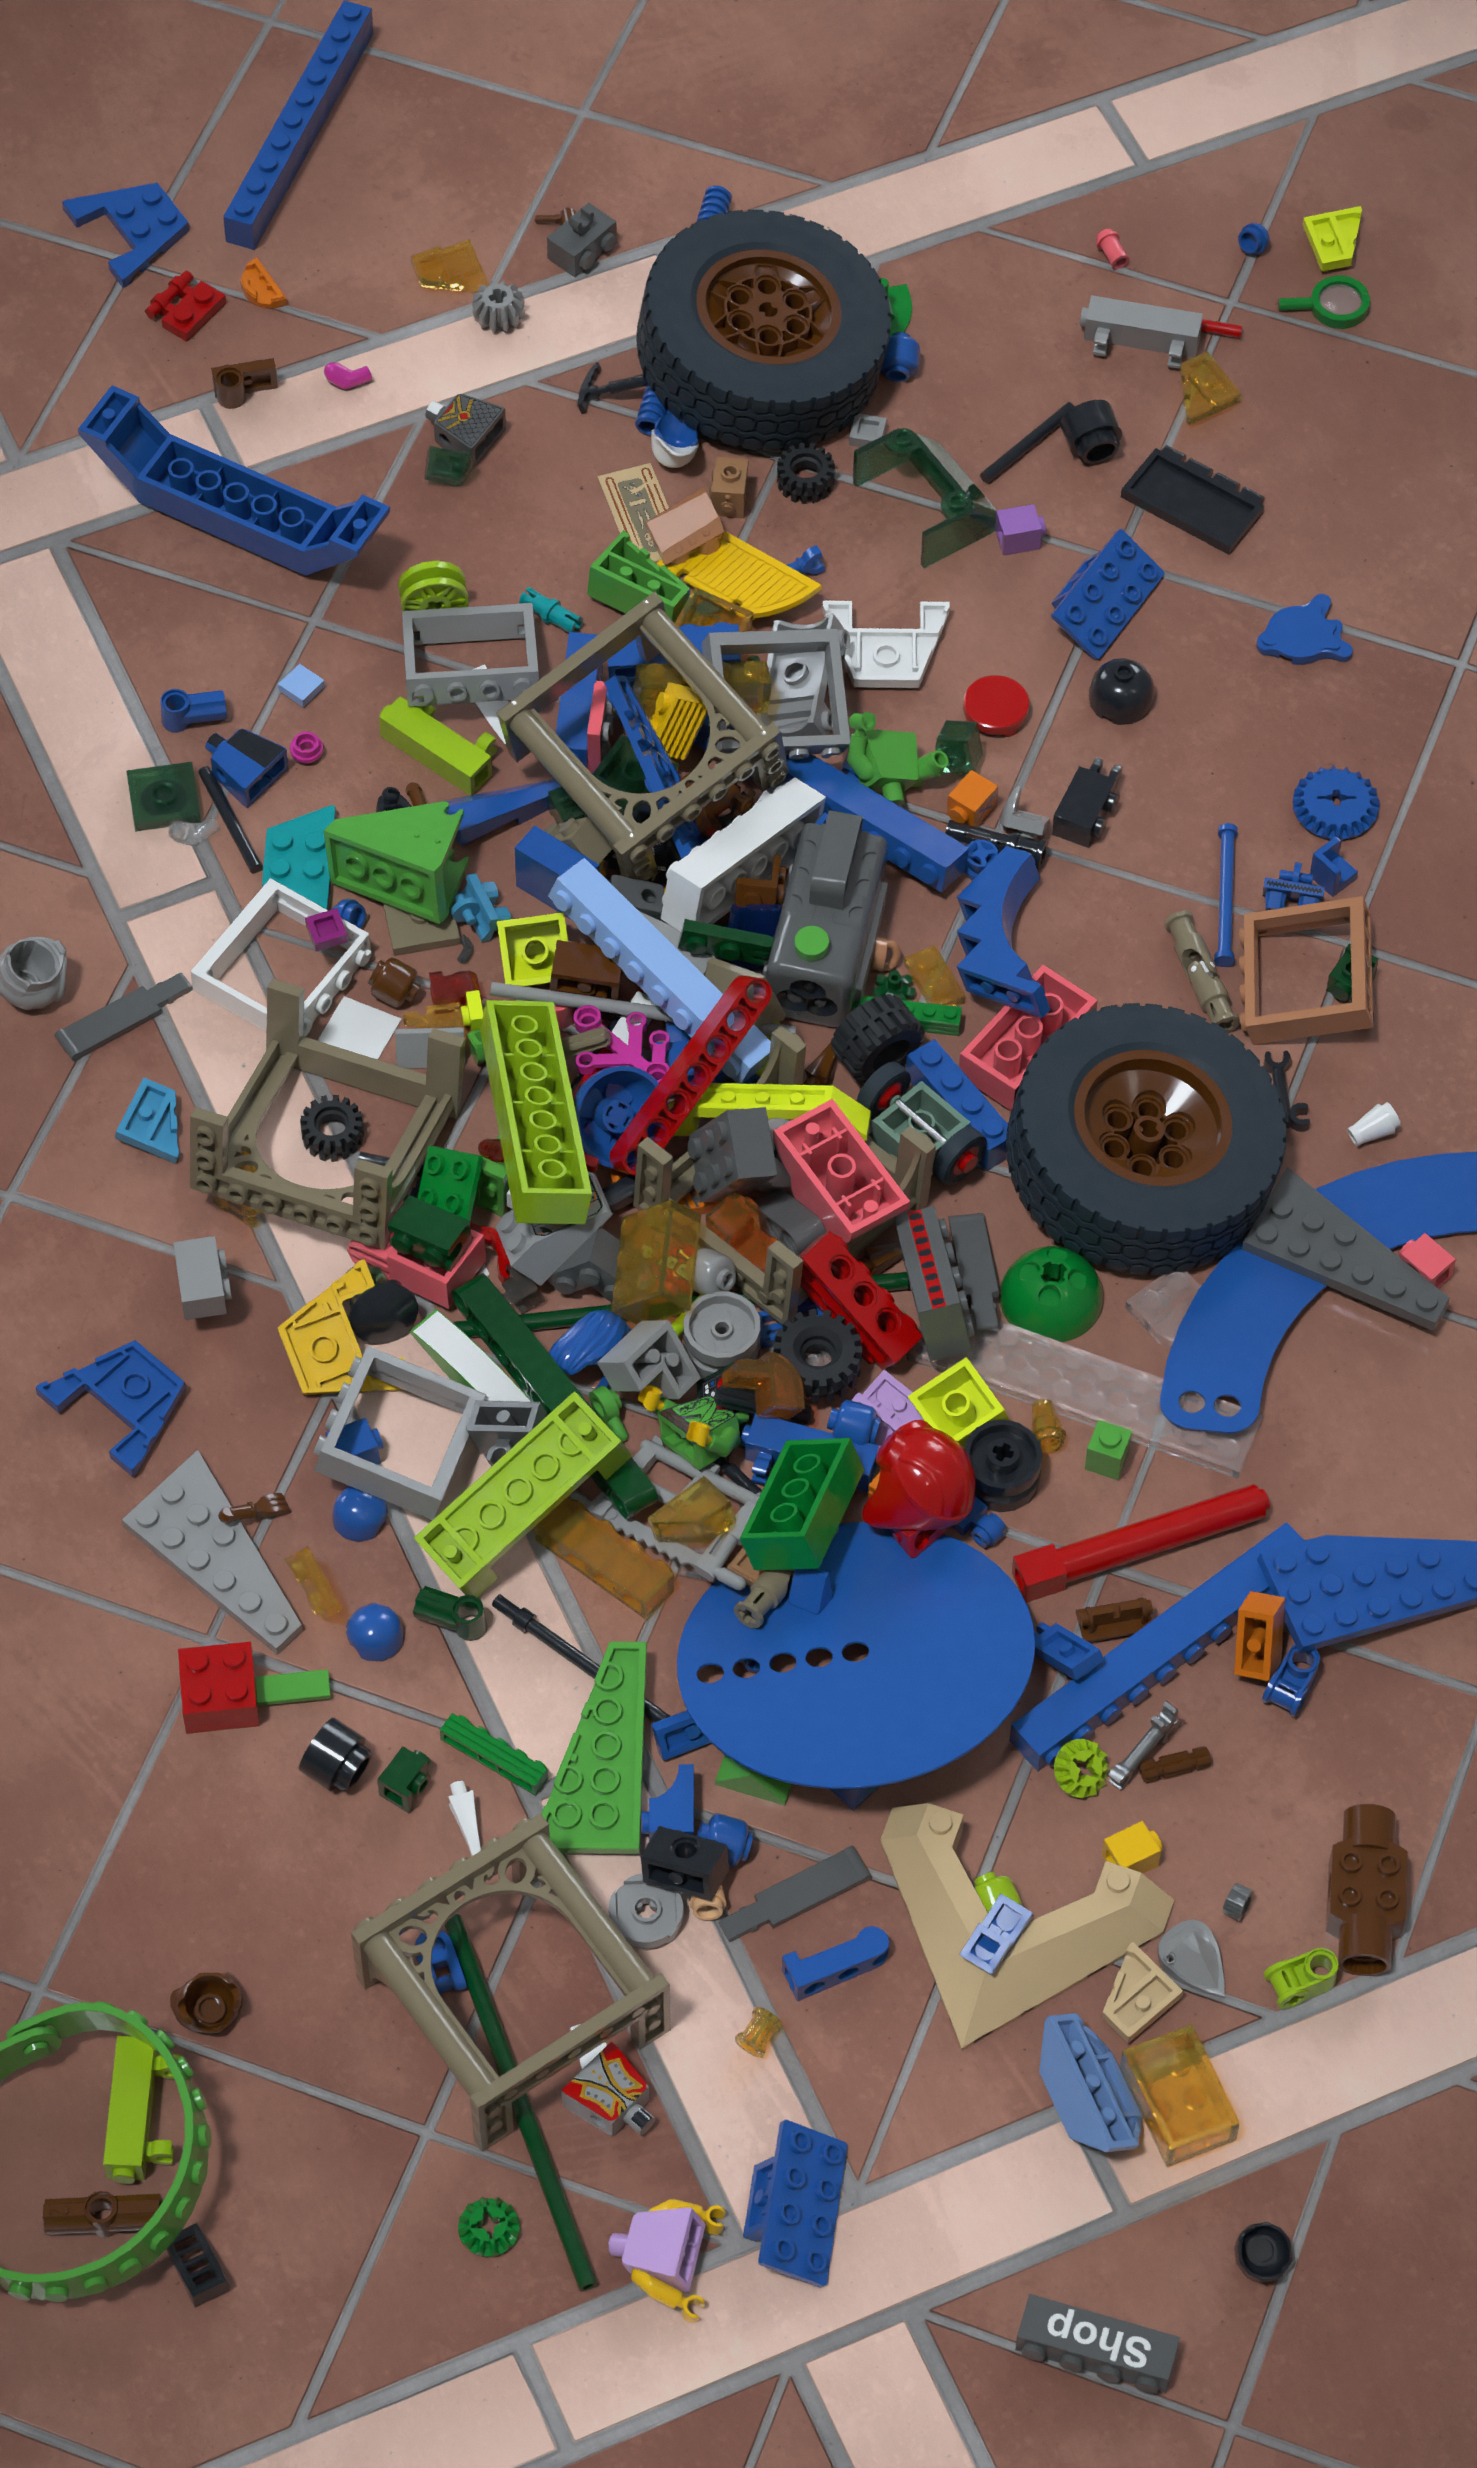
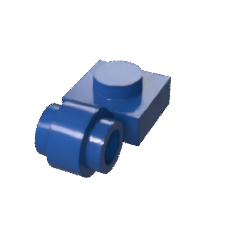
(986, 1528)

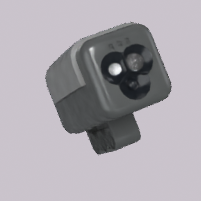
(843, 890)

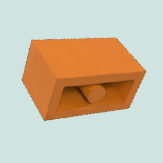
(1259, 1636)

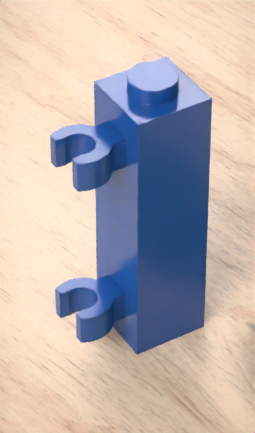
(768, 1435)

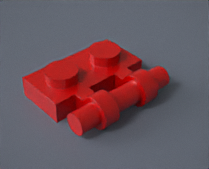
(194, 309)

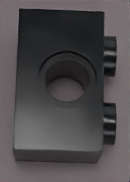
(685, 1863)

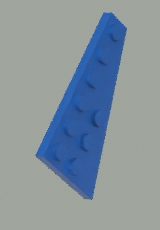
(651, 754)

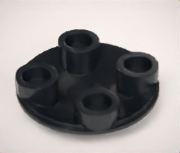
(383, 1312)

